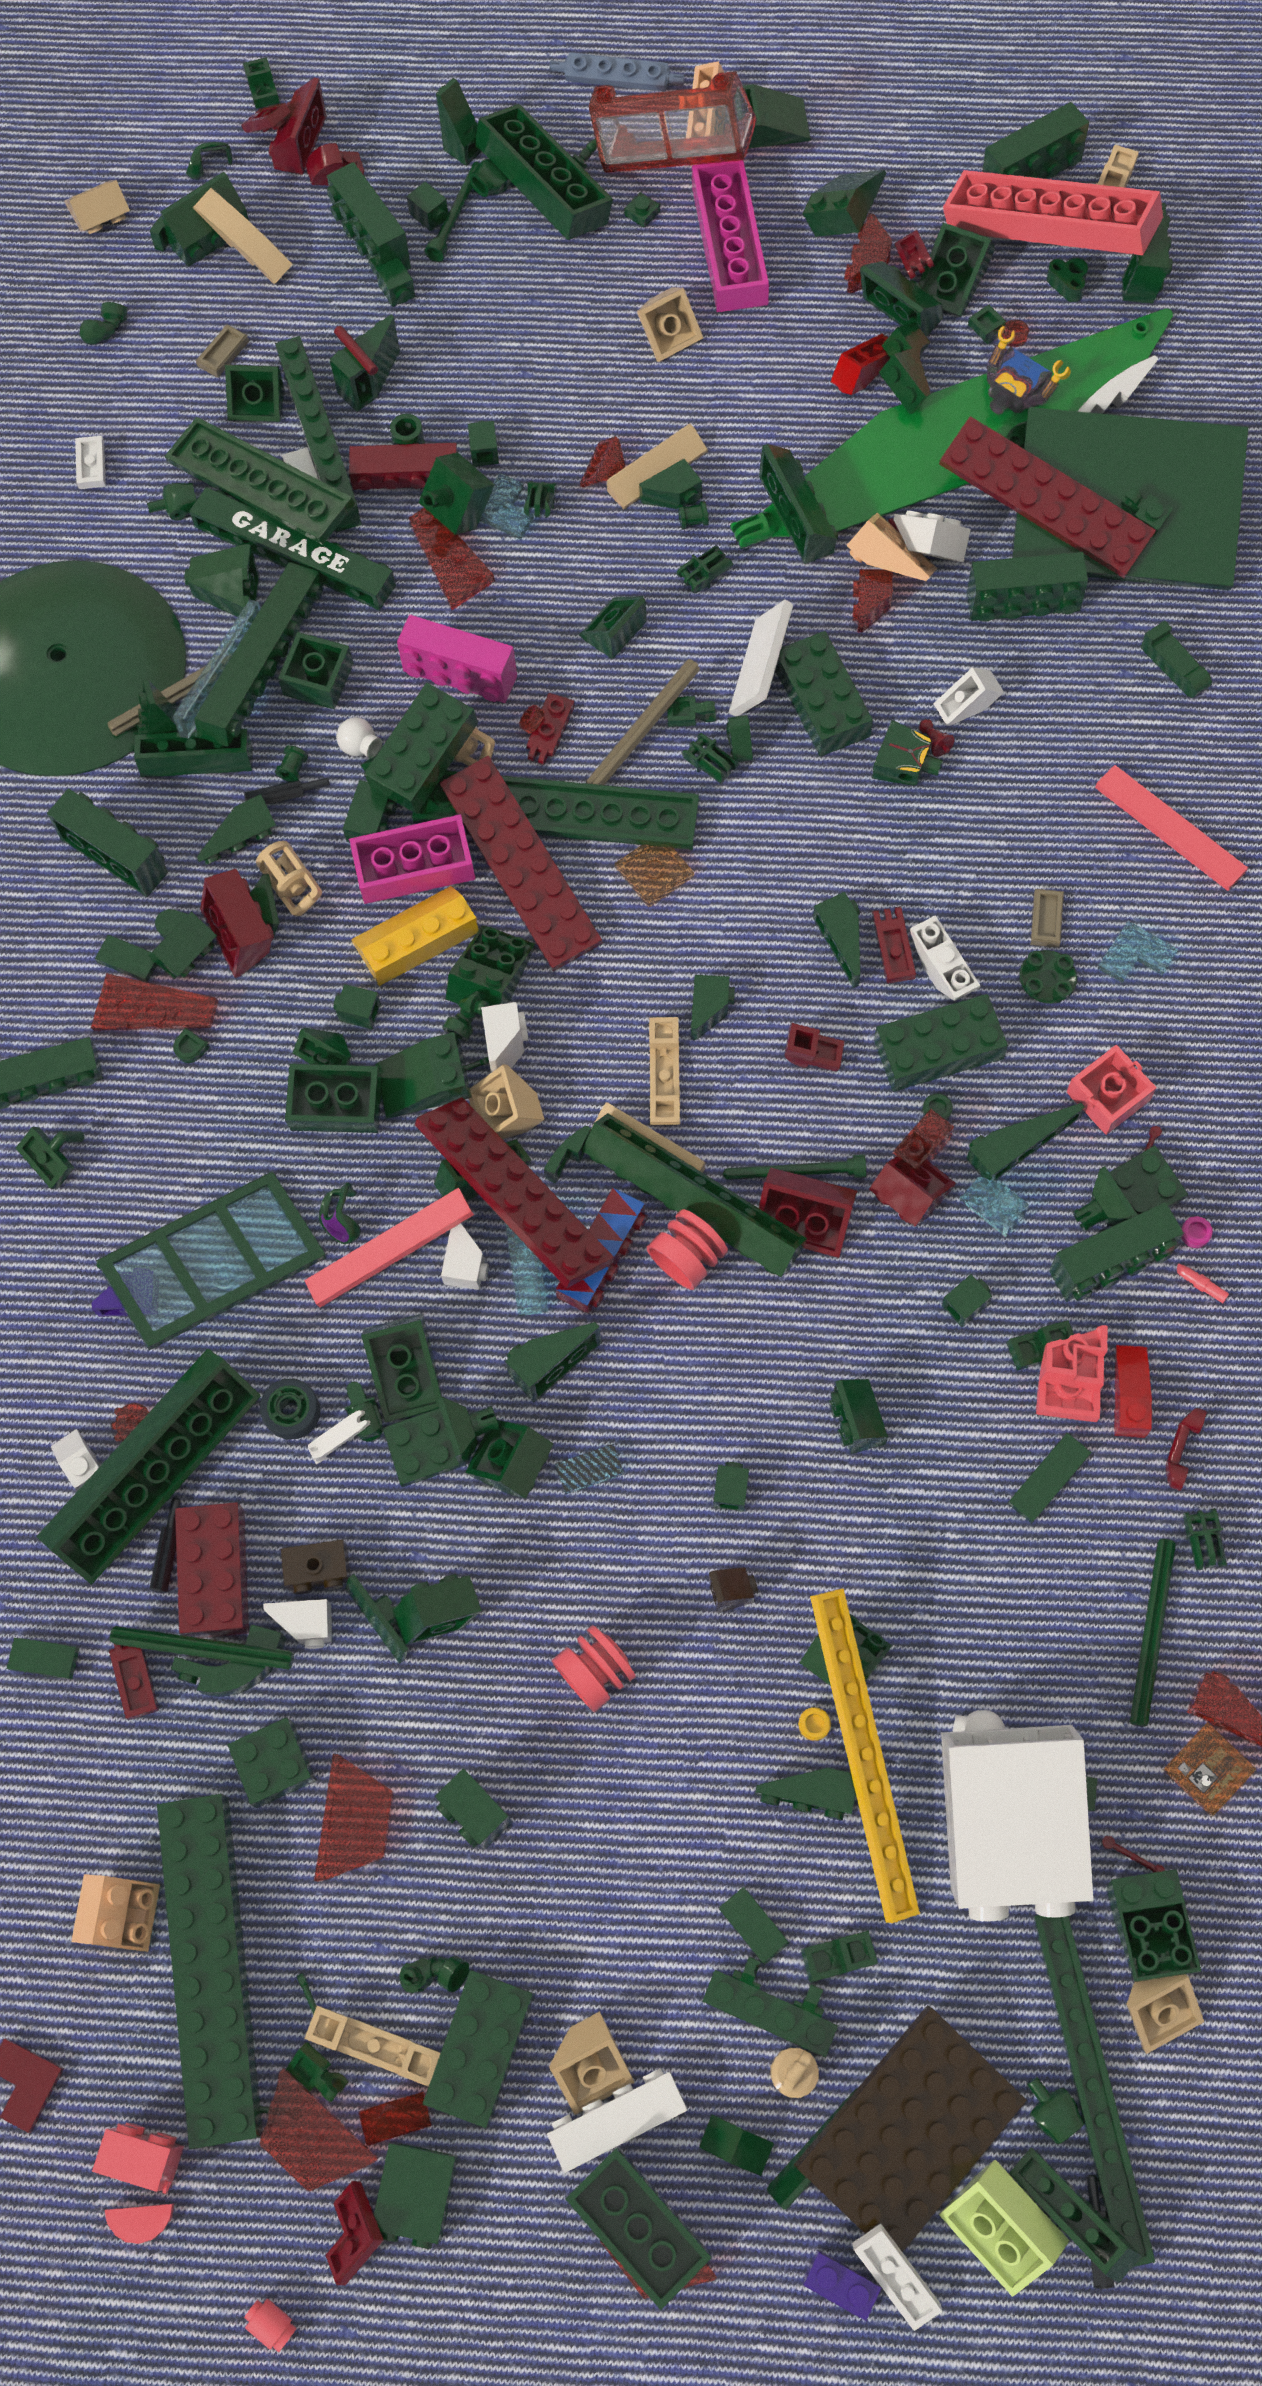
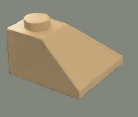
(669, 323)
(506, 1102)
(1163, 2010)
(589, 2064)

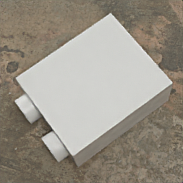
(1017, 1820)

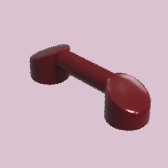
(1177, 1473)

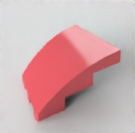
(1073, 1376)

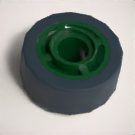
(296, 1424)

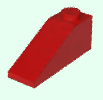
(860, 365)
(1132, 1392)

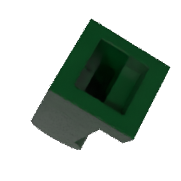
(1175, 660)

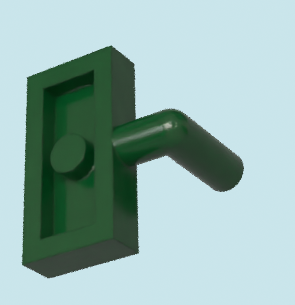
(45, 1155)

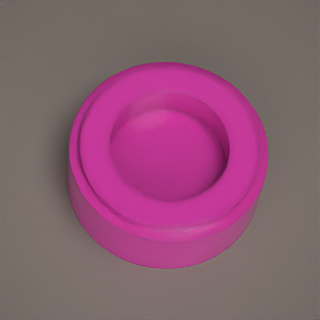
(1196, 1232)

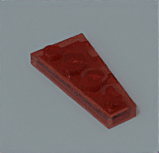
(451, 560)
(145, 1006)

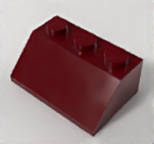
(301, 130)
(235, 921)
(810, 1208)

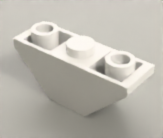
(943, 960)

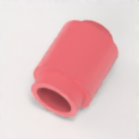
(269, 2324)

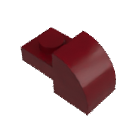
(327, 160)
(809, 1048)

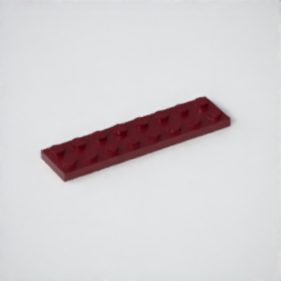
(1047, 497)
(521, 863)
(514, 1192)

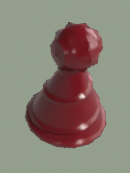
(941, 741)

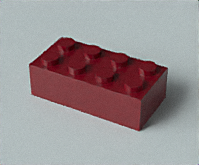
(212, 1570)

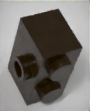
(315, 1566)

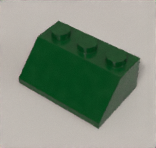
(187, 231)
(900, 297)

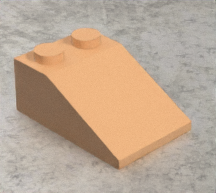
(884, 548)

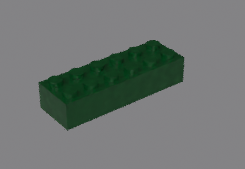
(543, 171)

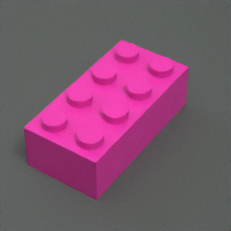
(457, 659)
(412, 859)

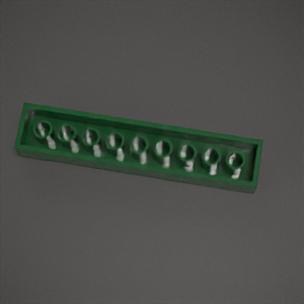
(209, 1972)

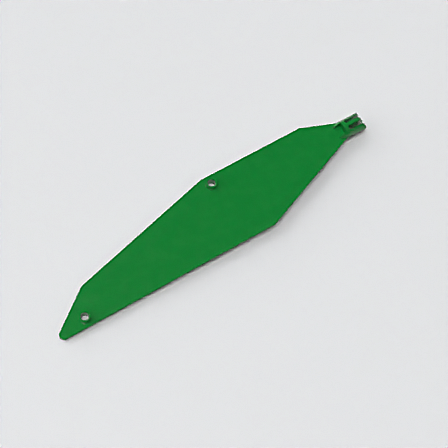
(899, 453)

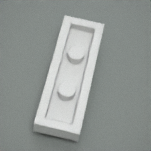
(897, 2277)

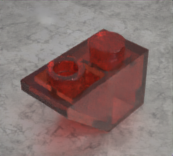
(874, 596)
(924, 1141)

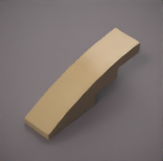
(1119, 167)
(242, 235)

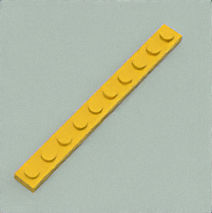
(865, 1756)

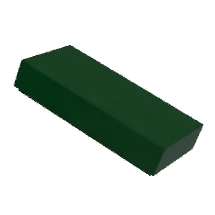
(126, 958)

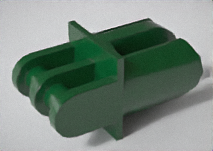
(540, 497)
(705, 567)
(710, 760)
(360, 1402)
(1205, 1544)

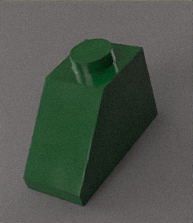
(672, 487)
(710, 1002)

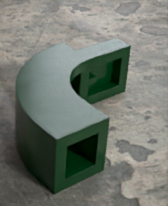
(233, 1676)

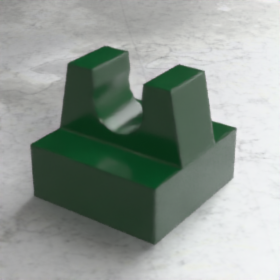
(986, 323)

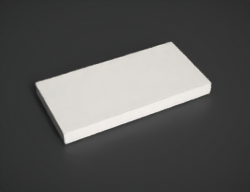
(761, 658)

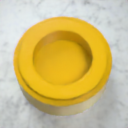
(814, 1724)

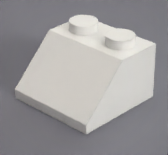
(504, 1034)

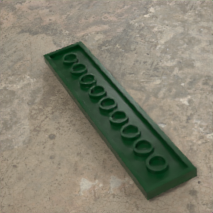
(591, 811)

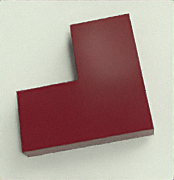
(34, 2082)
(360, 2234)

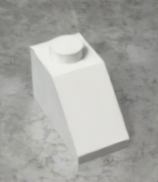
(968, 696)
(463, 1261)
(75, 1458)
(304, 1620)

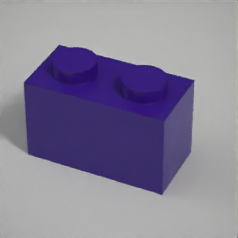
(841, 2285)

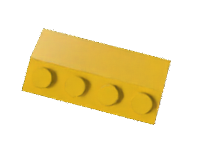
(416, 935)

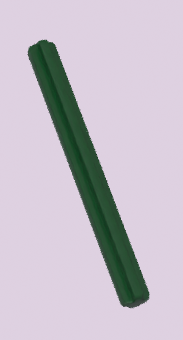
(1152, 1633)
(202, 1647)

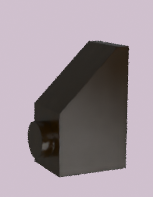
(732, 1588)

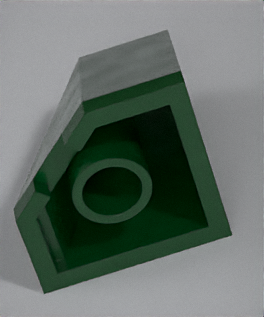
(224, 578)

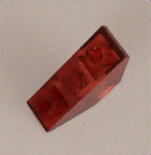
(873, 247)

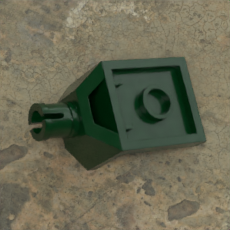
(1131, 1190)
(436, 1440)

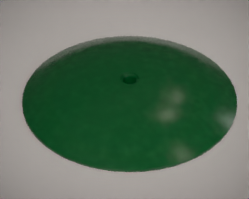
(110, 637)

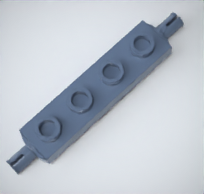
(617, 72)

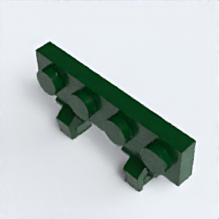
(795, 2023)

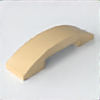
(664, 1071)
(372, 2045)

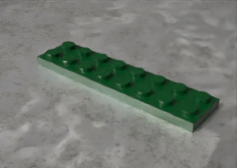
(260, 480)

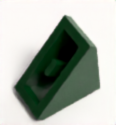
(736, 2145)

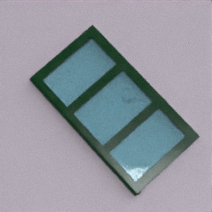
(210, 1260)

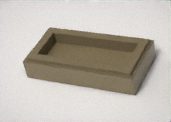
(222, 350)
(1047, 918)

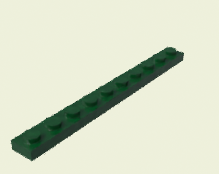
(1092, 2083)

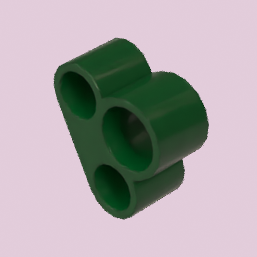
(1064, 281)
(739, 738)

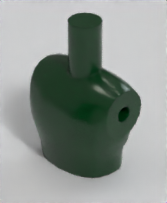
(488, 179)
(177, 500)
(1055, 2112)

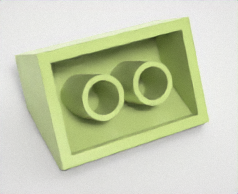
(1004, 2228)

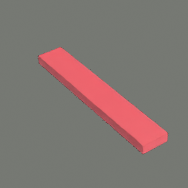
(1171, 827)
(389, 1247)

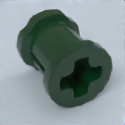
(693, 515)
(291, 763)

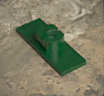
(380, 1616)

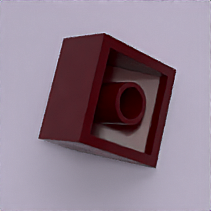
(910, 1191)

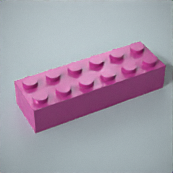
(730, 235)

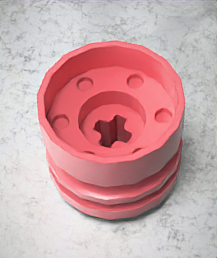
(689, 1245)
(594, 1668)

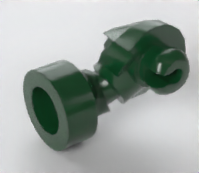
(95, 331)
(461, 1022)
(419, 1975)

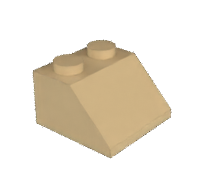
(98, 206)

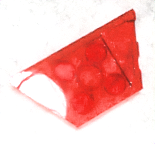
(353, 1821)
(310, 2138)

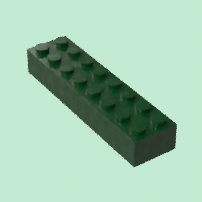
(149, 1466)

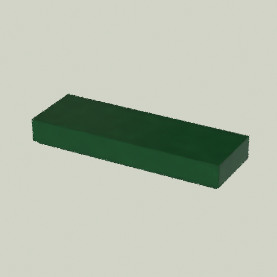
(1049, 1478)

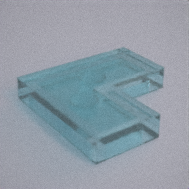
(500, 508)
(1136, 945)

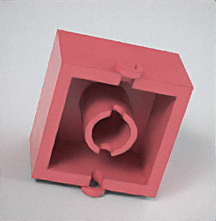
(1111, 1089)
(138, 2157)

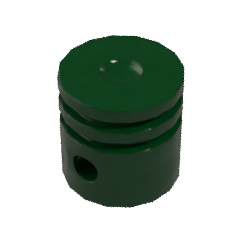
(406, 430)

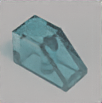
(995, 1204)

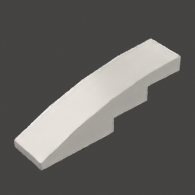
(1118, 388)

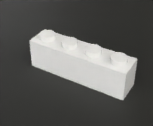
(616, 2121)

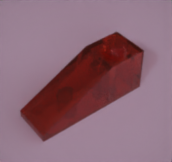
(1226, 1707)

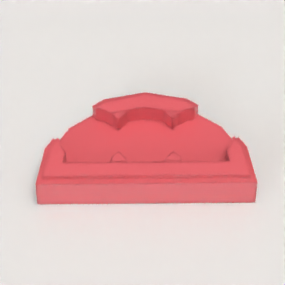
(139, 2223)

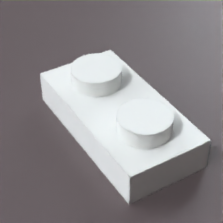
(90, 462)

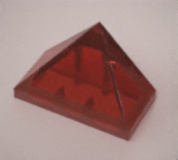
(605, 462)
(394, 2118)

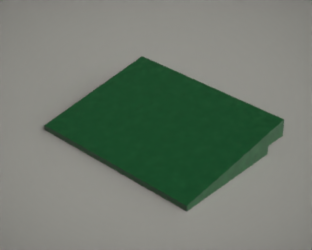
(1180, 462)

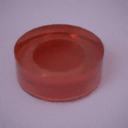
(1021, 332)
(531, 719)

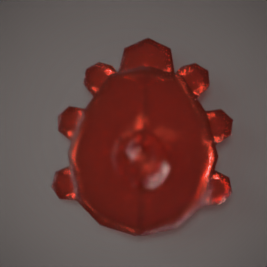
(127, 1419)

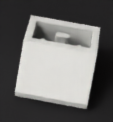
(933, 535)

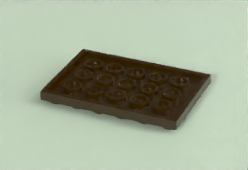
(911, 2130)

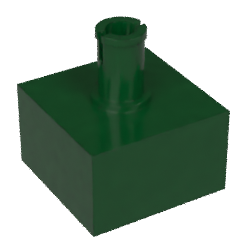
(456, 493)

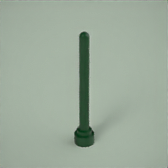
(437, 247)
(853, 1166)

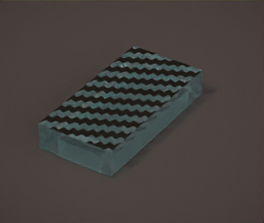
(589, 1469)

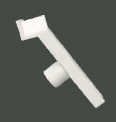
(337, 1436)

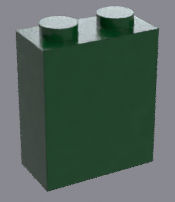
(414, 2194)

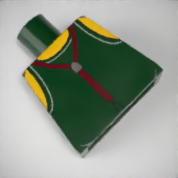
(904, 756)

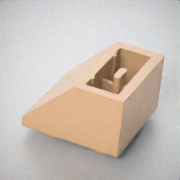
(115, 1912)

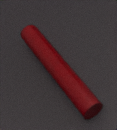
(356, 350)

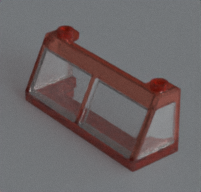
(672, 126)

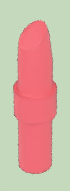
(1202, 1283)

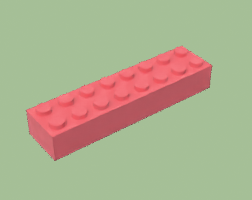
(1055, 211)

